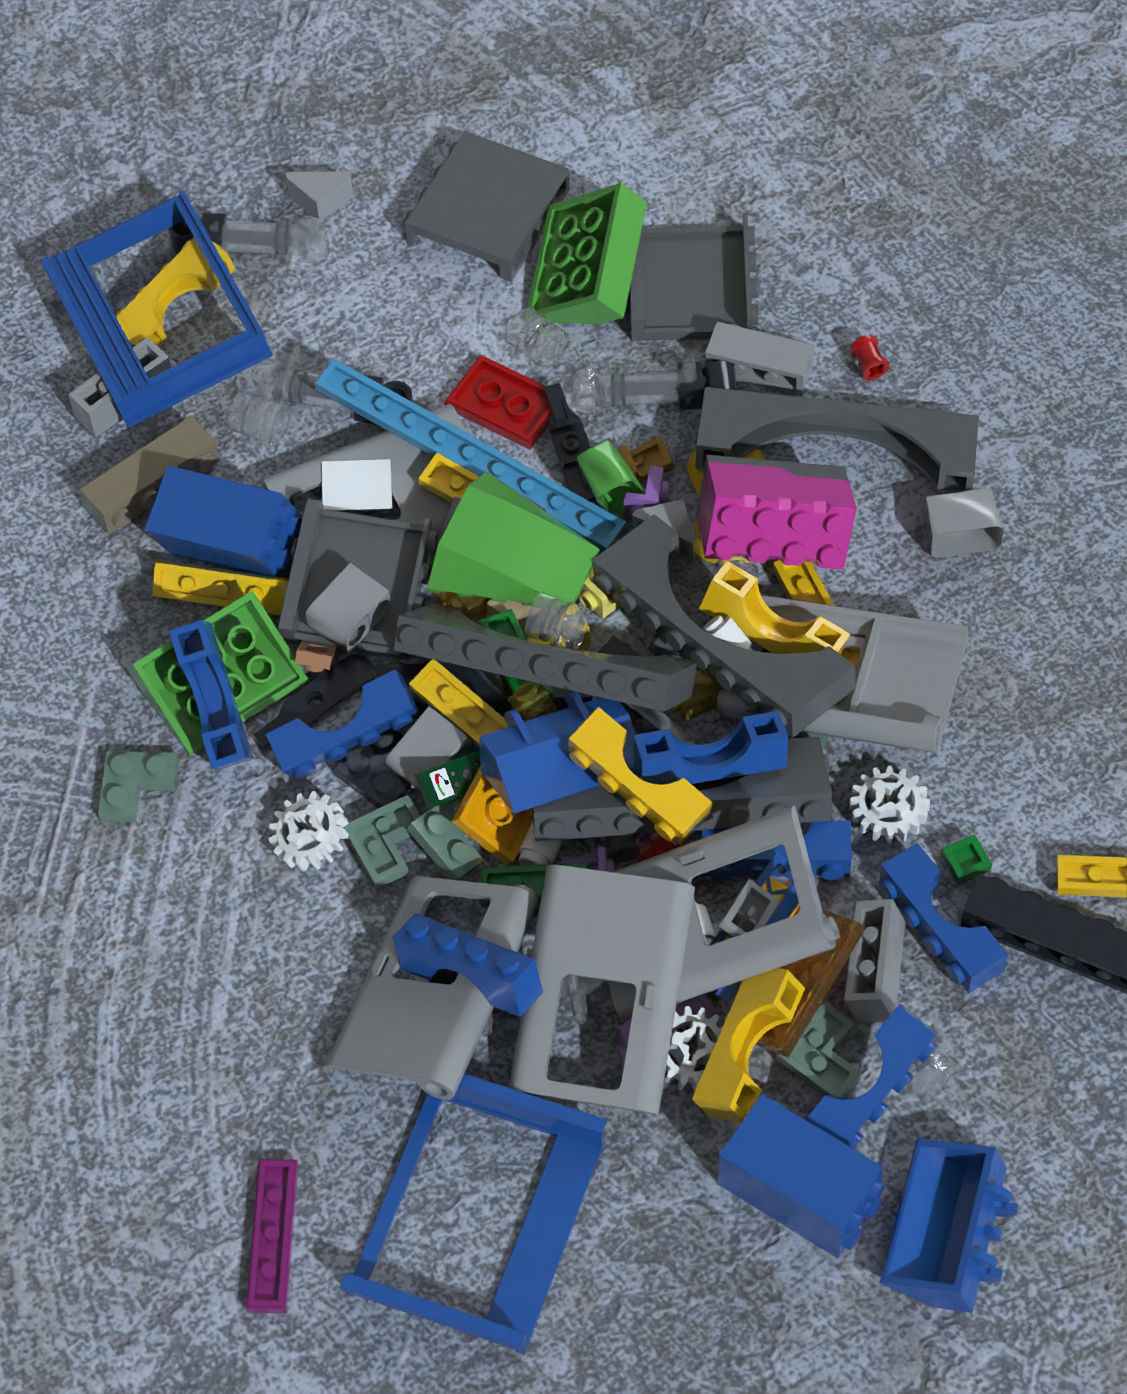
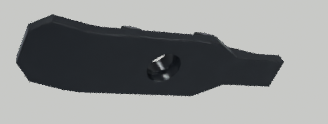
(566, 425)
(329, 687)

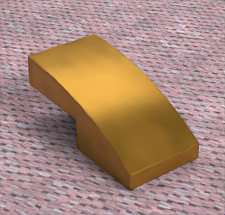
(649, 454)

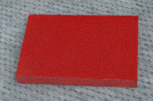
(502, 402)

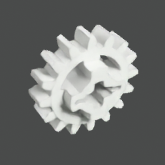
(889, 804)
(303, 831)
(679, 1046)

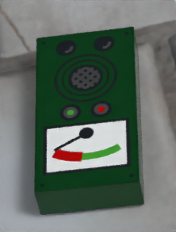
(448, 779)

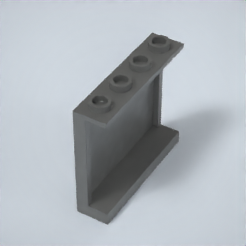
(488, 202)
(693, 280)
(384, 548)

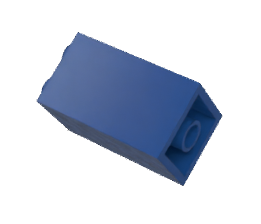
(224, 522)
(801, 1176)

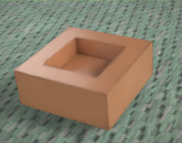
(315, 656)

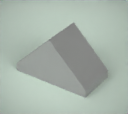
(320, 191)
(677, 517)
(747, 911)

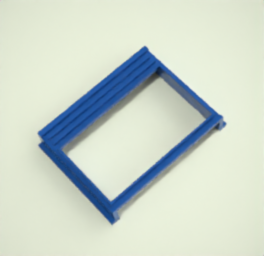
(105, 340)
(544, 1229)

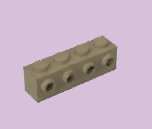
(135, 481)

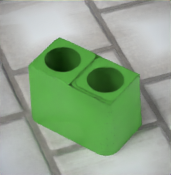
(609, 475)

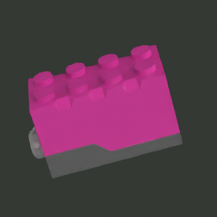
(775, 511)

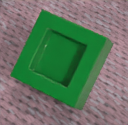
(966, 859)

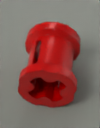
(869, 357)

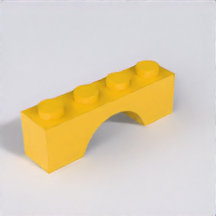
(184, 273)
(738, 595)
(672, 807)
(759, 1006)

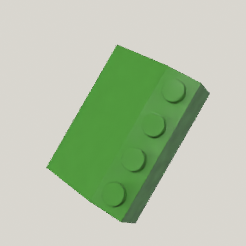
(588, 256)
(255, 661)

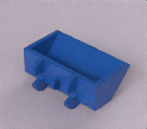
(531, 758)
(947, 1224)

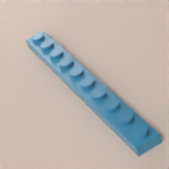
(439, 436)

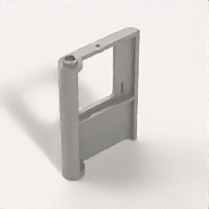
(406, 467)
(900, 679)
(616, 932)
(754, 952)
(426, 1027)

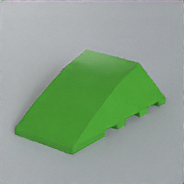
(508, 549)

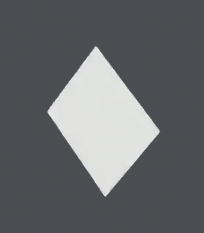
(356, 484)

